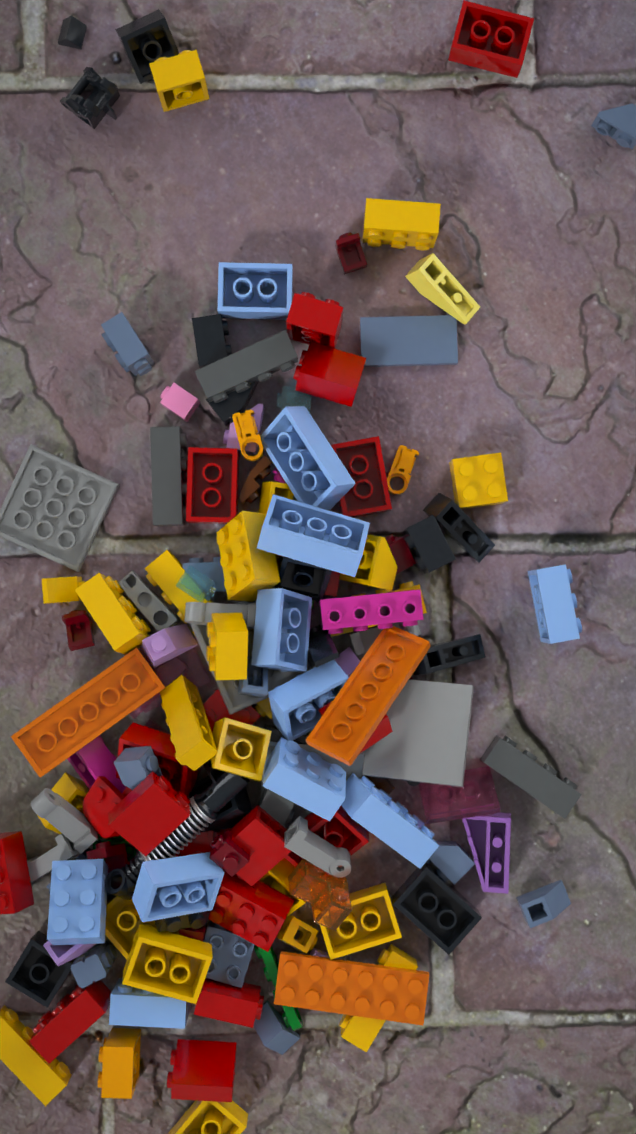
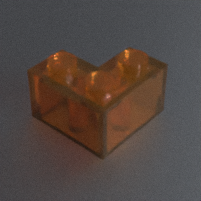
(324, 891)

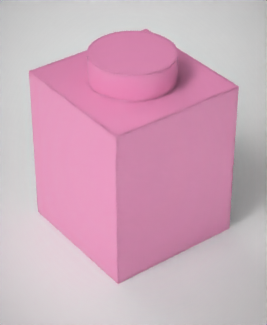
(179, 401)

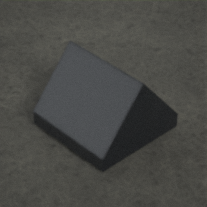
(72, 33)

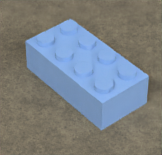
(306, 458)
(313, 535)
(388, 820)

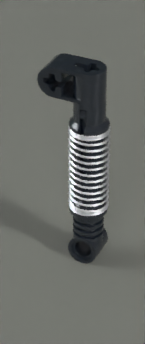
(203, 810)

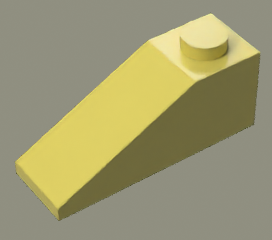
(442, 288)

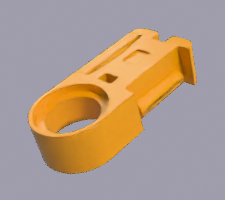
(246, 433)
(402, 467)

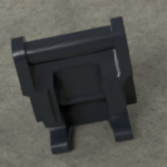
(97, 104)

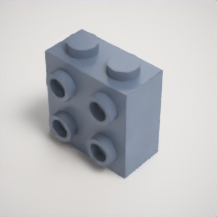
(131, 351)
(230, 955)

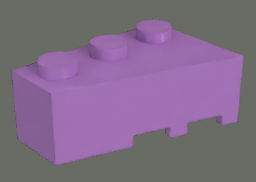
(490, 847)

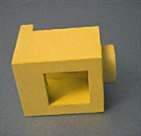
(307, 934)

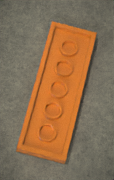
(368, 694)
(87, 712)
(351, 988)

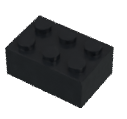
(436, 908)

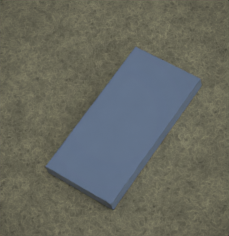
(409, 340)

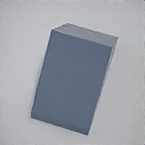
(256, 681)
(274, 1031)

